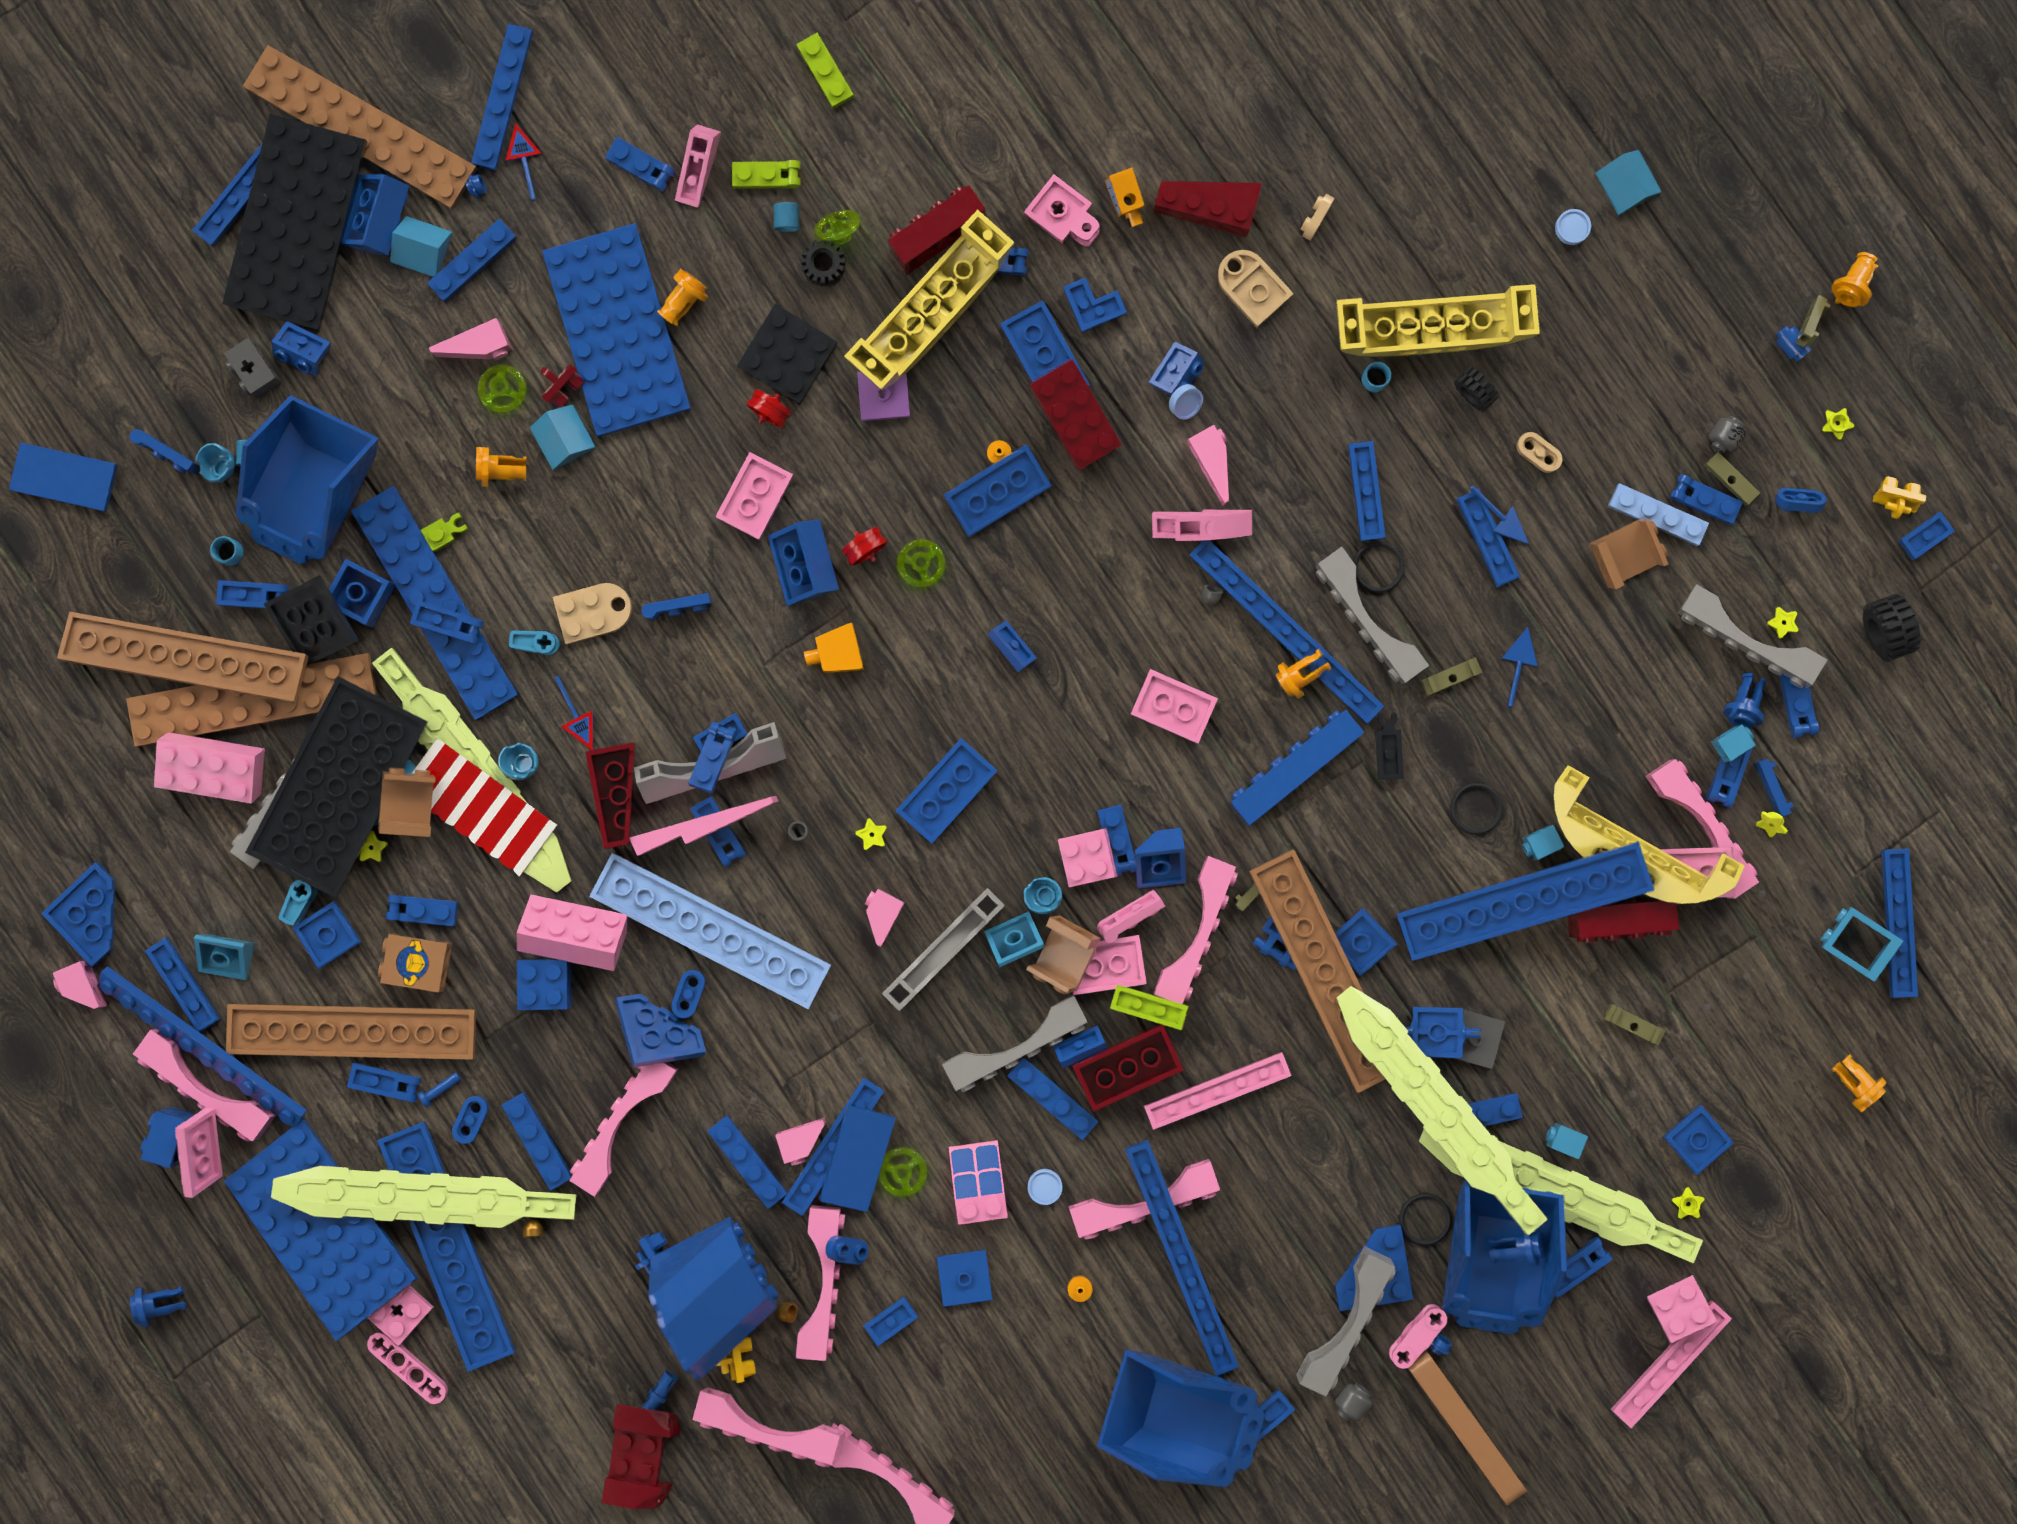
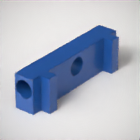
(1772, 787)

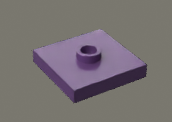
(883, 404)

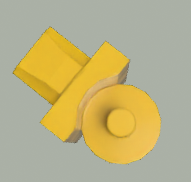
(1897, 499)
(738, 1368)

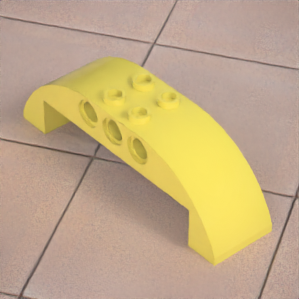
(933, 303)
(1437, 323)
(1670, 877)

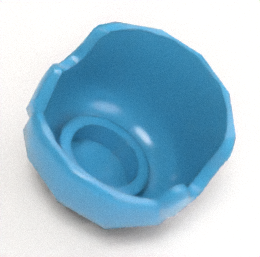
(215, 462)
(518, 761)
(1043, 895)

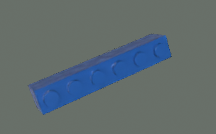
(1296, 767)

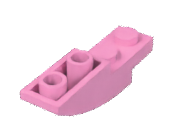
(1202, 525)

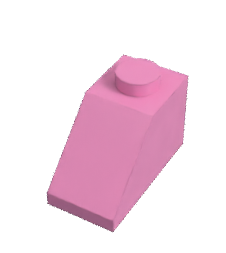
(882, 913)
(80, 985)
(798, 1141)

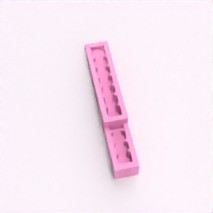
(697, 828)

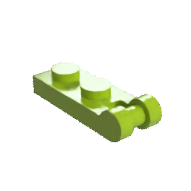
(765, 174)

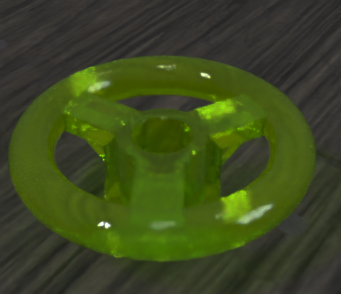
(840, 230)
(495, 382)
(904, 558)
(904, 1181)

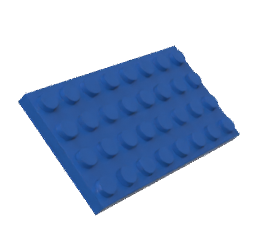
(616, 330)
(338, 1263)

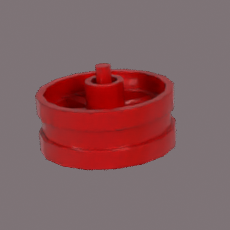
(769, 409)
(864, 546)

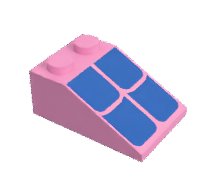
(978, 1182)

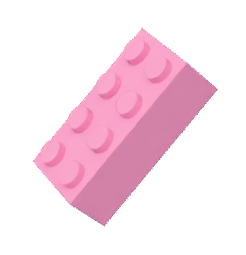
(209, 767)
(572, 932)

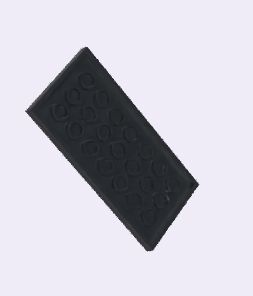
(294, 222)
(335, 787)

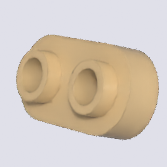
(1311, 225)
(1539, 451)

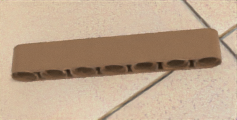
(1467, 1428)

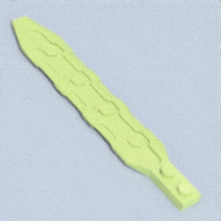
(445, 724)
(1436, 1104)
(417, 1197)
(1589, 1204)

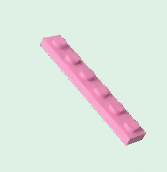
(1217, 1090)
(1667, 1370)

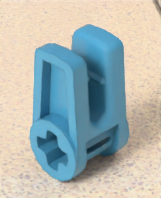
(532, 642)
(296, 904)

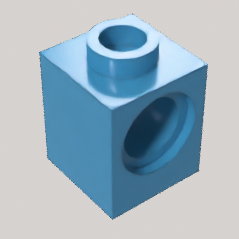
(1733, 742)
(1542, 842)
(1566, 1140)

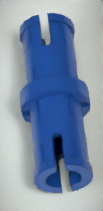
(659, 1393)

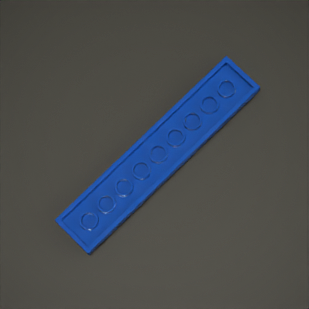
(422, 578)
(1525, 901)
(451, 1259)

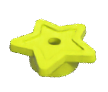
(1842, 418)
(1777, 625)
(1772, 823)
(865, 834)
(378, 847)
(1695, 1202)

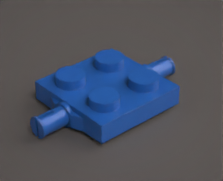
(1440, 1031)

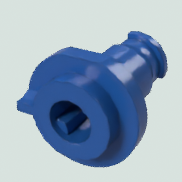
(1746, 710)
(1518, 1248)
(145, 1307)

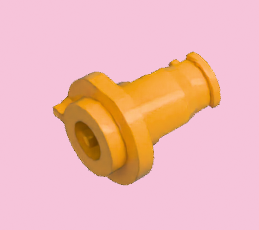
(1854, 288)
(682, 297)
(498, 467)
(1292, 678)
(1867, 1090)

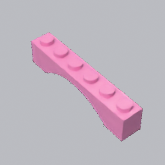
(1673, 784)
(1176, 978)
(165, 1058)
(596, 1166)
(1093, 1215)
(813, 1336)
(721, 1411)
(923, 1504)

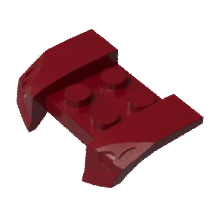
(638, 1457)

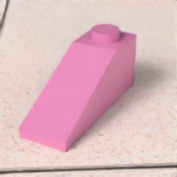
(697, 164)
(480, 342)
(1211, 456)

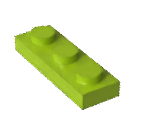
(825, 70)
(1149, 1007)

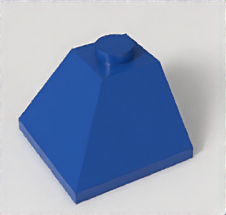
(1161, 859)

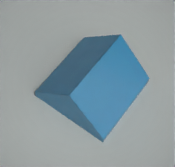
(1628, 181)
(419, 246)
(562, 436)
(1014, 939)
(223, 956)

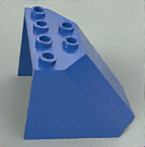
(301, 479)
(1503, 1293)
(709, 1295)
(1180, 1422)

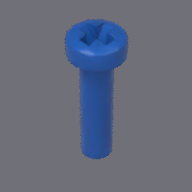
(426, 1097)

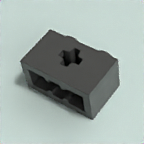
(263, 375)

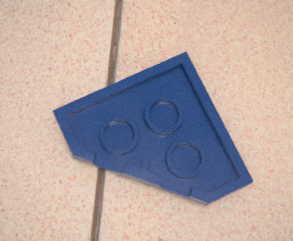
(86, 914)
(655, 1033)
(1390, 1243)

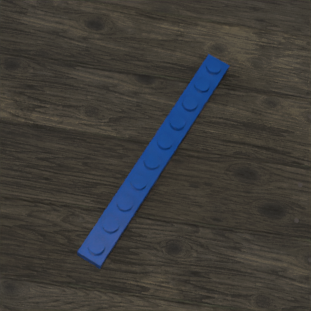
(1284, 629)
(201, 1047)
(1181, 1257)

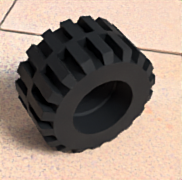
(1891, 627)

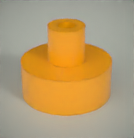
(997, 446)
(1079, 1282)

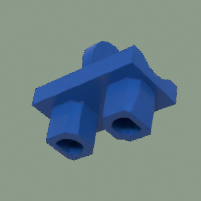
(650, 1246)

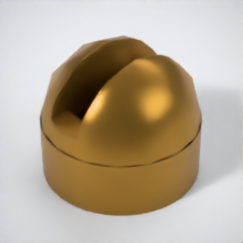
(532, 1229)
(787, 1312)

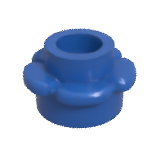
(476, 185)
(1440, 1345)

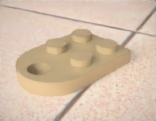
(1253, 288)
(590, 612)

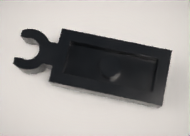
(1389, 750)

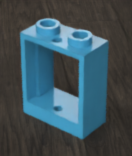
(1883, 956)

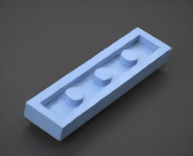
(1664, 516)

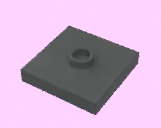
(1482, 1050)

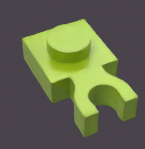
(441, 533)

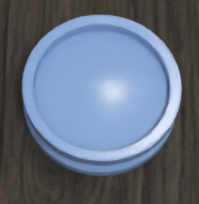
(1572, 227)
(1185, 401)
(1044, 1186)

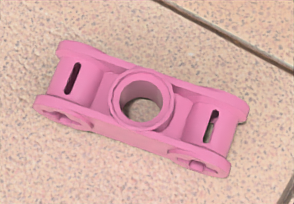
(1417, 1336)

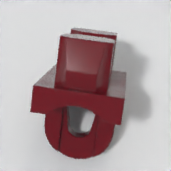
(553, 392)

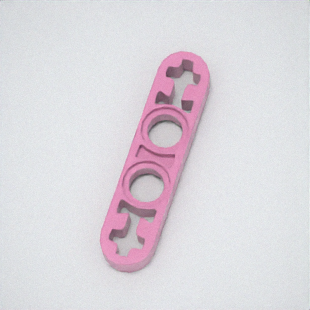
(404, 1371)

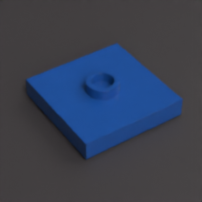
(327, 934)
(1364, 941)
(1698, 1139)
(964, 1277)

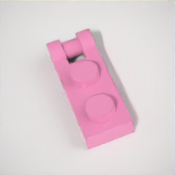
(1130, 916)

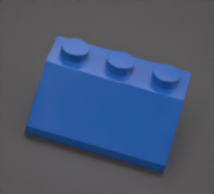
(375, 213)
(803, 562)

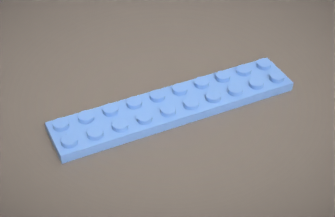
(710, 930)

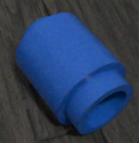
(1787, 342)

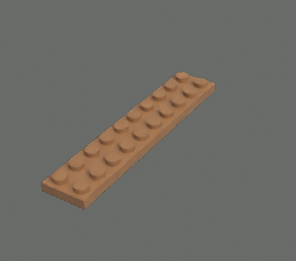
(389, 142)
(183, 657)
(210, 710)
(1314, 954)
(351, 1031)

